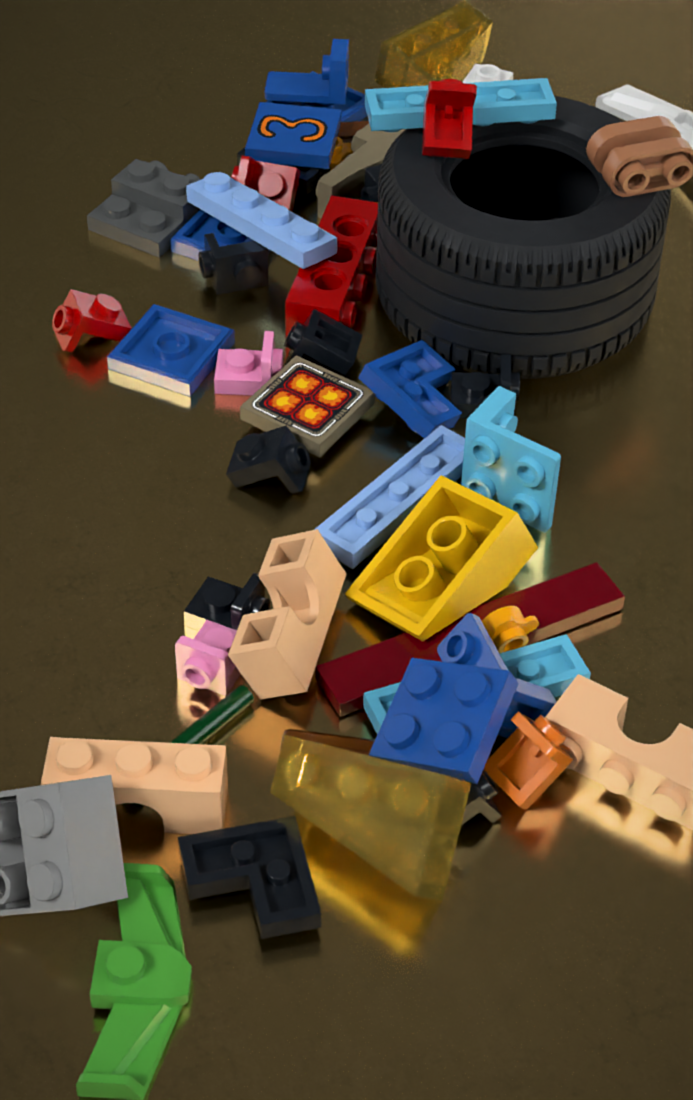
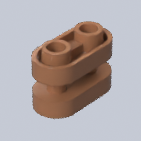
(641, 156)

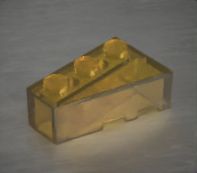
(435, 48)
(379, 809)

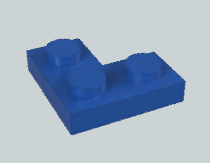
(408, 386)

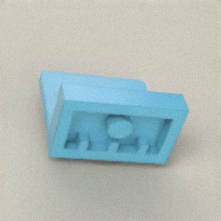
(507, 464)

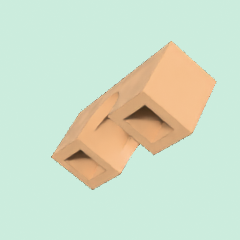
(282, 645)
(647, 773)
(175, 779)

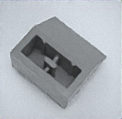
(60, 847)

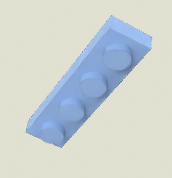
(262, 219)
(386, 502)

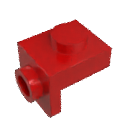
(448, 119)
(90, 315)

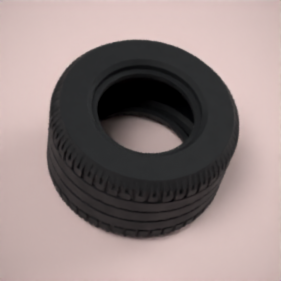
(517, 247)

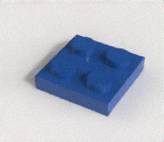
(445, 718)

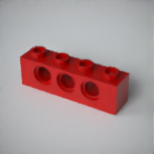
(342, 279)

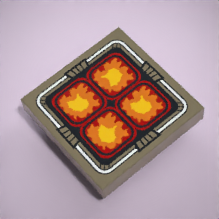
(311, 402)

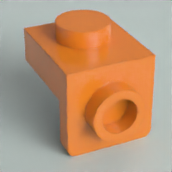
(528, 760)

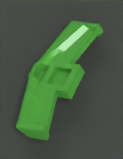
(142, 983)

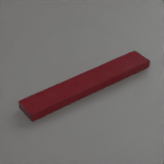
(556, 604)

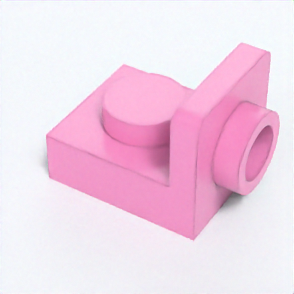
(247, 370)
(205, 658)

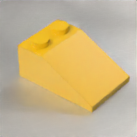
(443, 560)

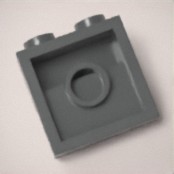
(144, 207)

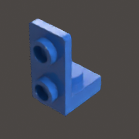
(322, 88)
(473, 646)

